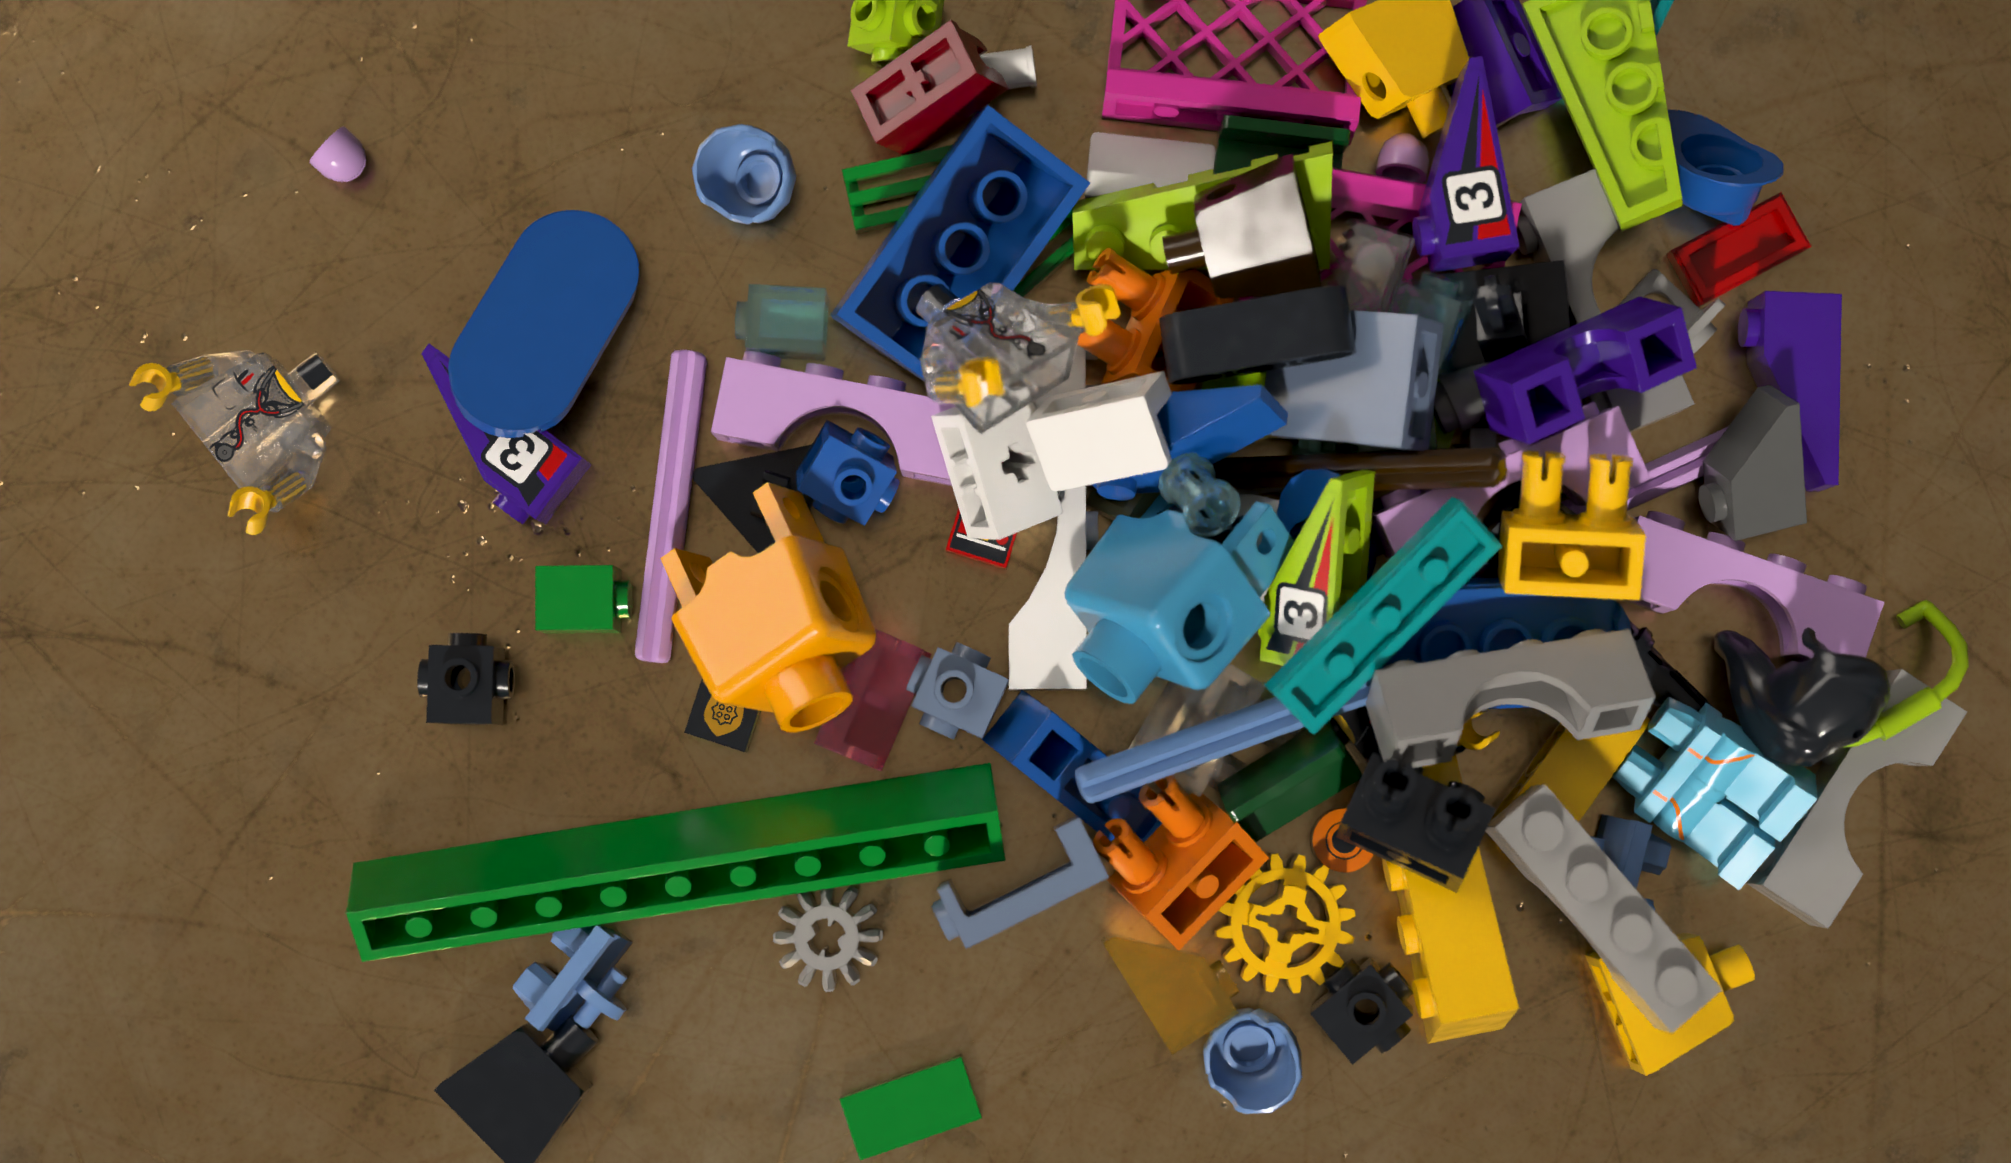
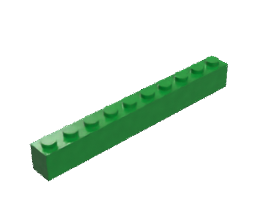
(674, 862)

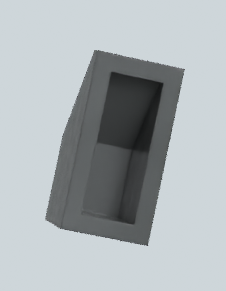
(1757, 469)

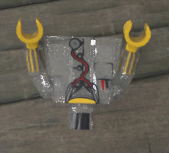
(1003, 349)
(252, 421)

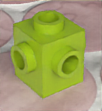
(892, 26)

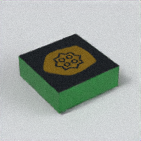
(721, 722)

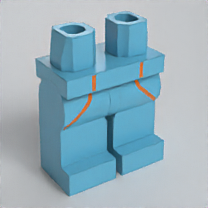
(1716, 789)

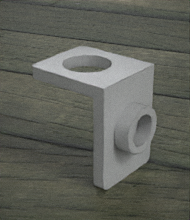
(1696, 319)

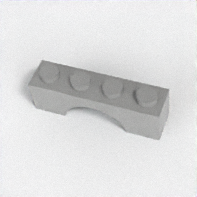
(1573, 225)
(1584, 682)
(1812, 865)
(1605, 908)

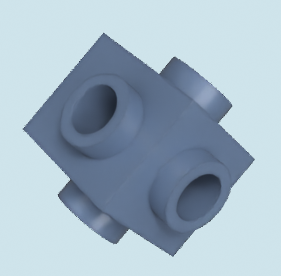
(981, 699)

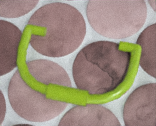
(1926, 700)

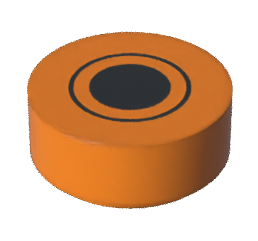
(1332, 851)

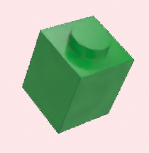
(581, 599)

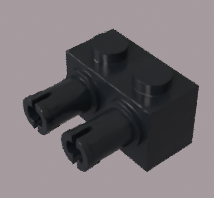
(1416, 821)

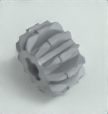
(849, 942)

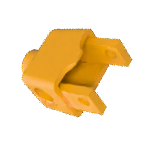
(775, 623)

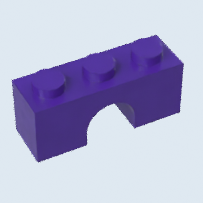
(1621, 348)

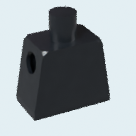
(522, 1089)

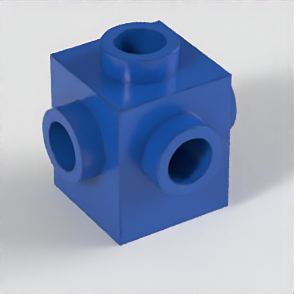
(828, 469)

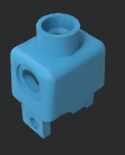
(1143, 594)

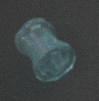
(1190, 494)

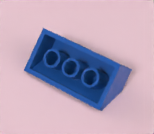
(968, 226)

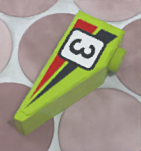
(1321, 568)

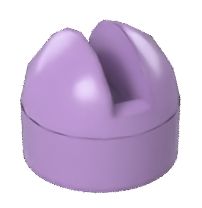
(340, 156)
(1403, 158)

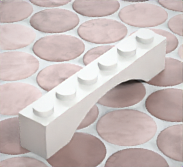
(1046, 627)

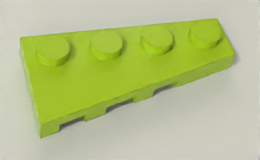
(1615, 94)
(1139, 217)

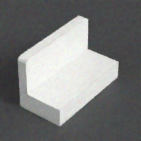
(1133, 161)
(1101, 432)

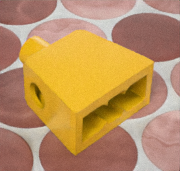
(1400, 57)
(1652, 1048)

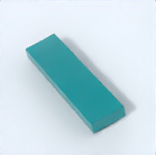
(1383, 615)

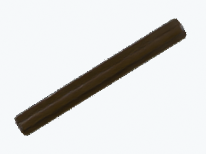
(1392, 469)

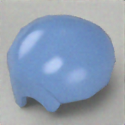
(744, 173)
(1253, 1061)

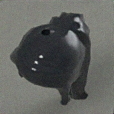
(1806, 705)

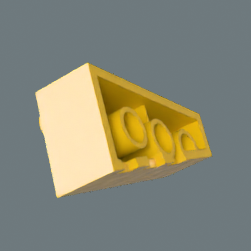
(1453, 945)

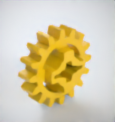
(1279, 952)

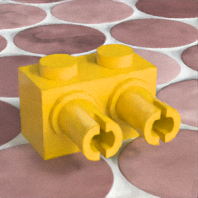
(1571, 553)

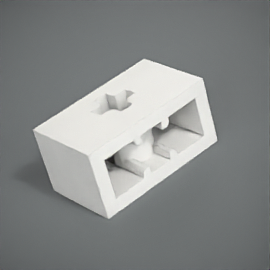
(990, 494)

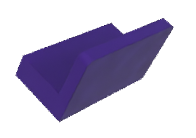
(1511, 56)

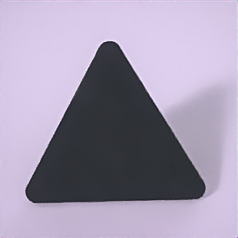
(732, 487)

